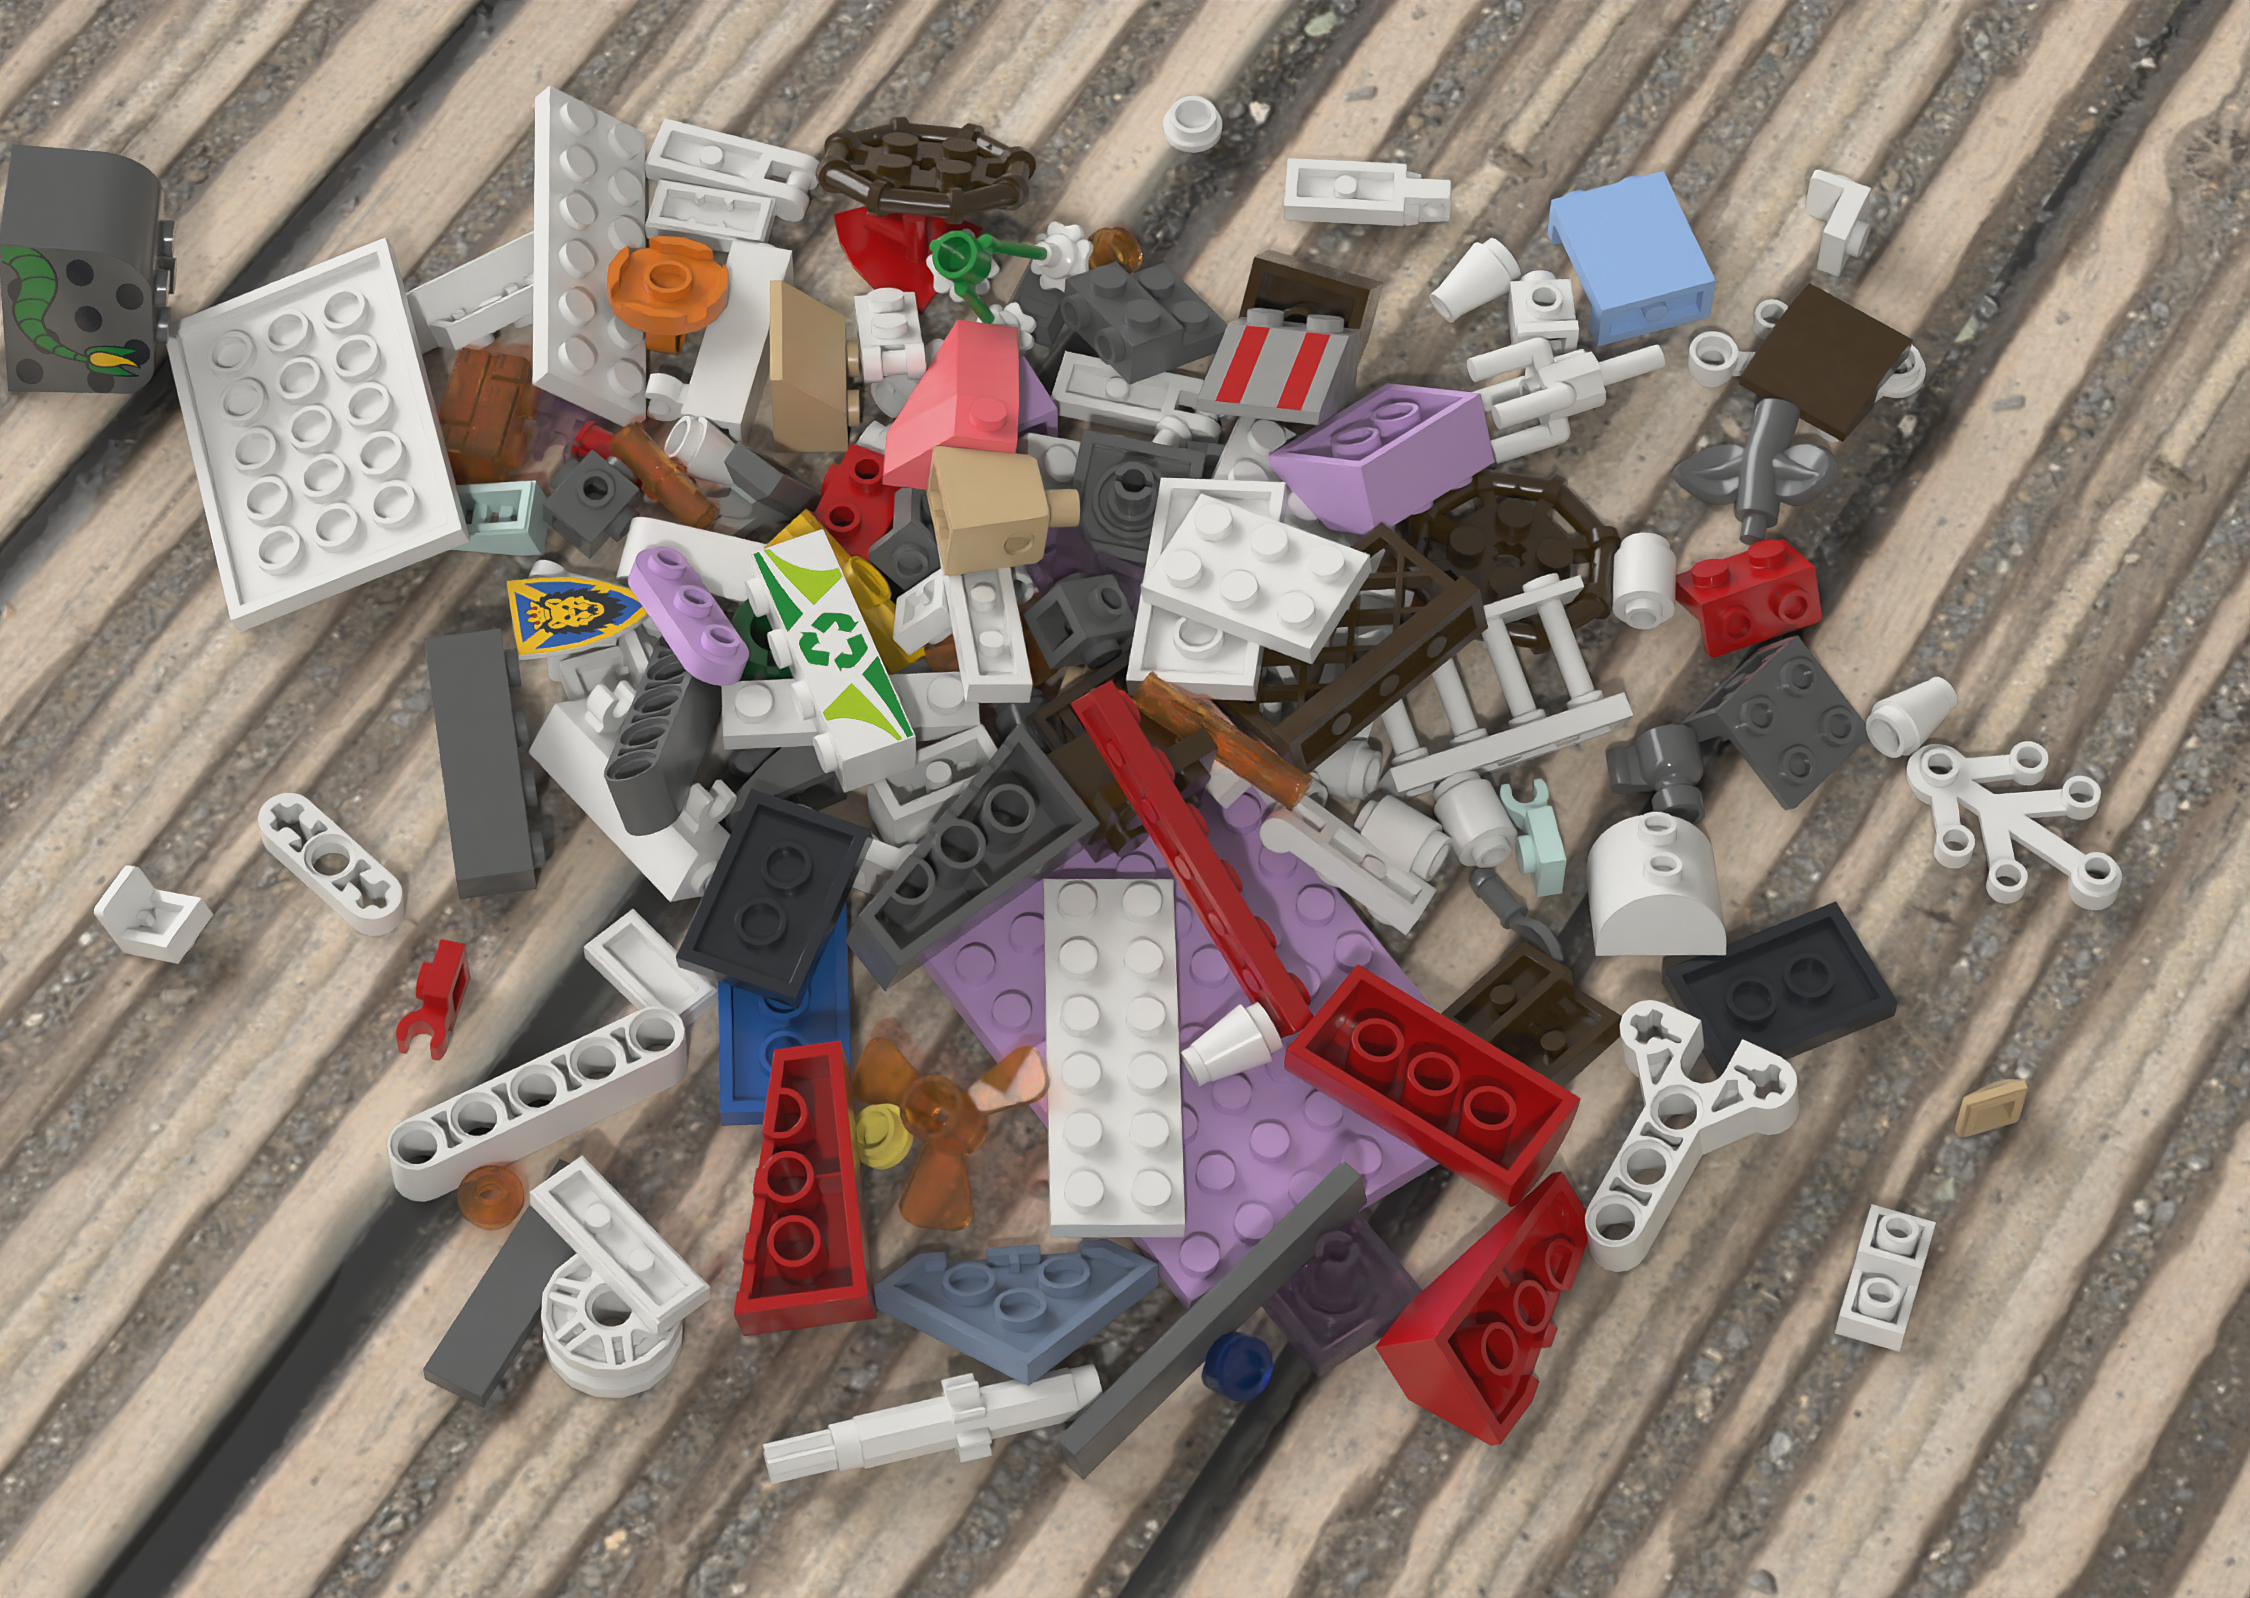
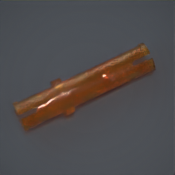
(1236, 749)

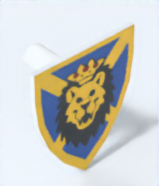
(569, 617)

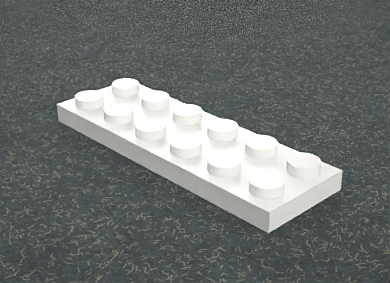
(584, 214)
(1112, 1059)

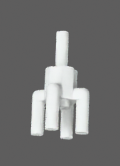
(1549, 390)

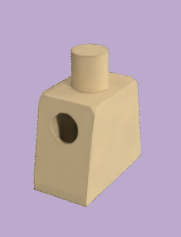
(993, 509)

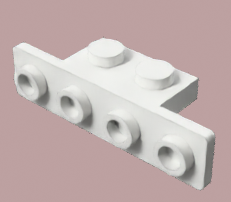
(476, 299)

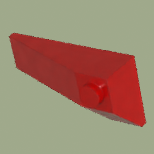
(1481, 1324)

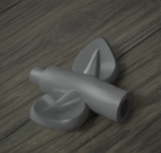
(1761, 471)

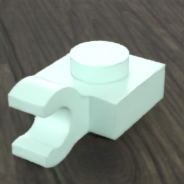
(1540, 847)

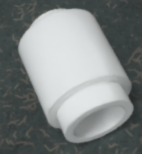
(1644, 581)
(1474, 819)
(1404, 836)

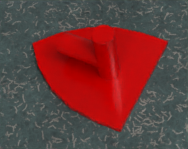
(894, 249)

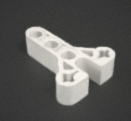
(1721, 1113)

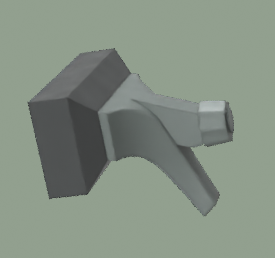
(760, 493)

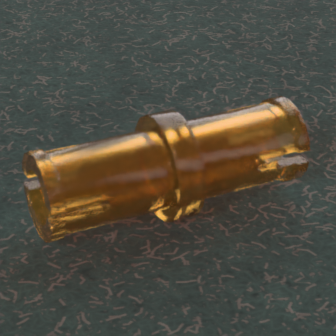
(663, 477)

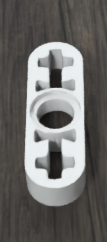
(335, 890)

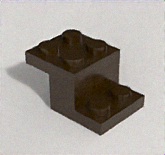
(1098, 789)

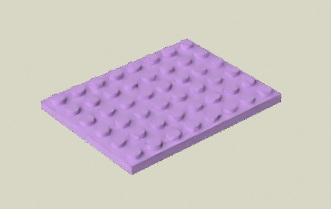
(1248, 1138)

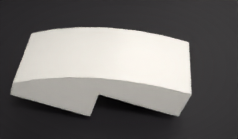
(1885, 1278)

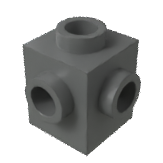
(592, 502)
(1081, 621)

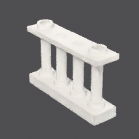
(1530, 730)

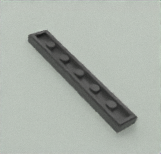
(1215, 1314)

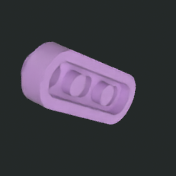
(688, 616)

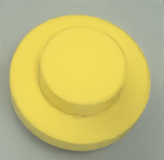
(882, 1136)

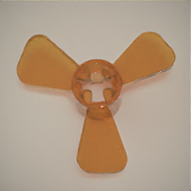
(938, 1186)

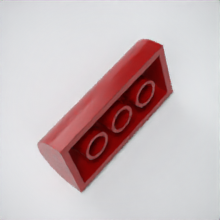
(1434, 1085)

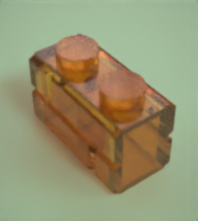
(486, 415)

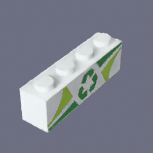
(832, 661)

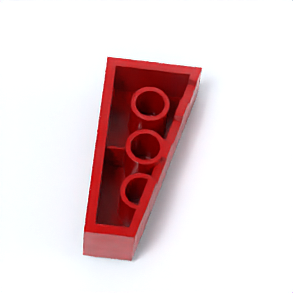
(808, 1216)

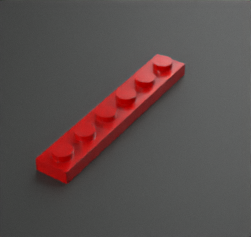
(1181, 839)

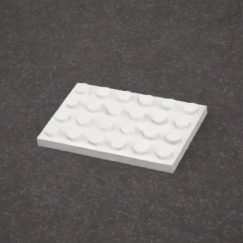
(314, 435)

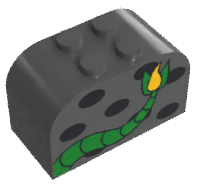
(83, 271)

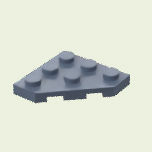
(1017, 1305)

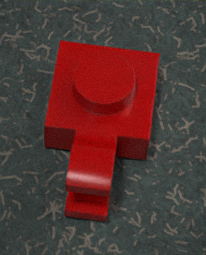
(442, 989)

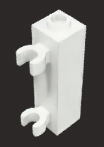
(733, 351)
(575, 751)

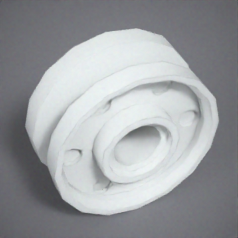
(597, 1356)

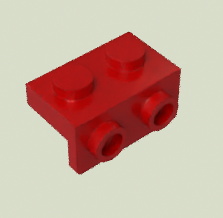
(1750, 596)

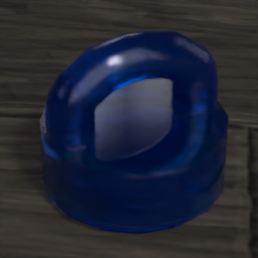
(1237, 1367)

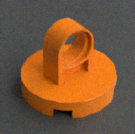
(667, 290)

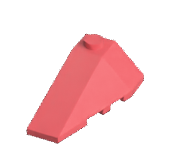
(960, 402)

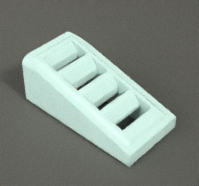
(520, 519)

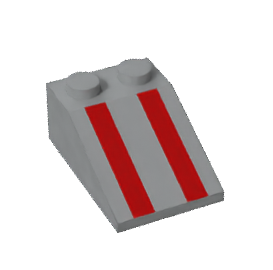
(1282, 368)

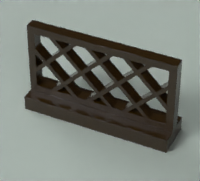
(1373, 674)

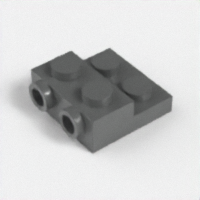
(1140, 319)

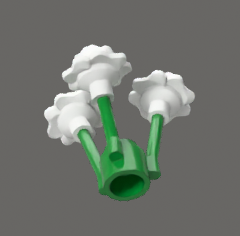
(965, 263)

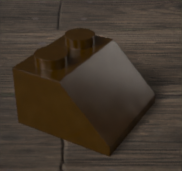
(1311, 288)

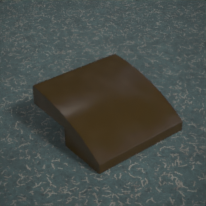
(1826, 361)
(1537, 1015)

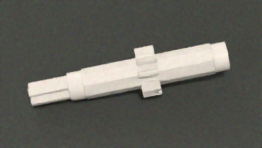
(959, 1419)

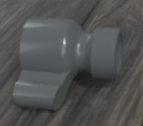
(1662, 762)

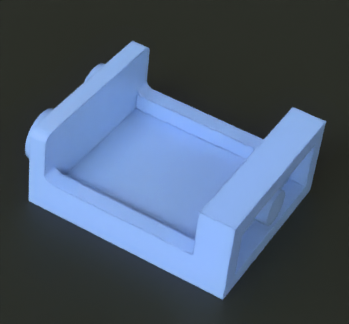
(1633, 257)

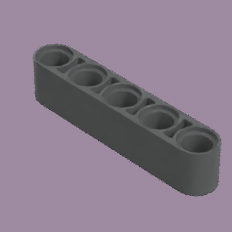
(661, 743)

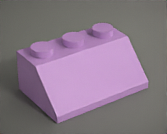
(1387, 456)

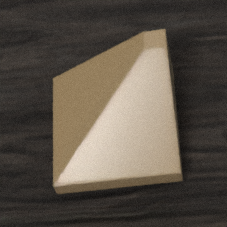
(1991, 1107)

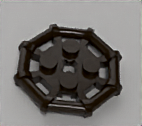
(926, 170)
(1522, 533)

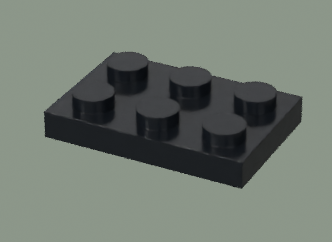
(774, 898)
(1783, 988)

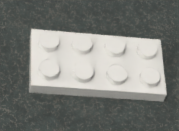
(1181, 650)

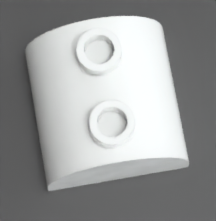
(1654, 889)

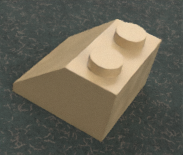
(810, 373)

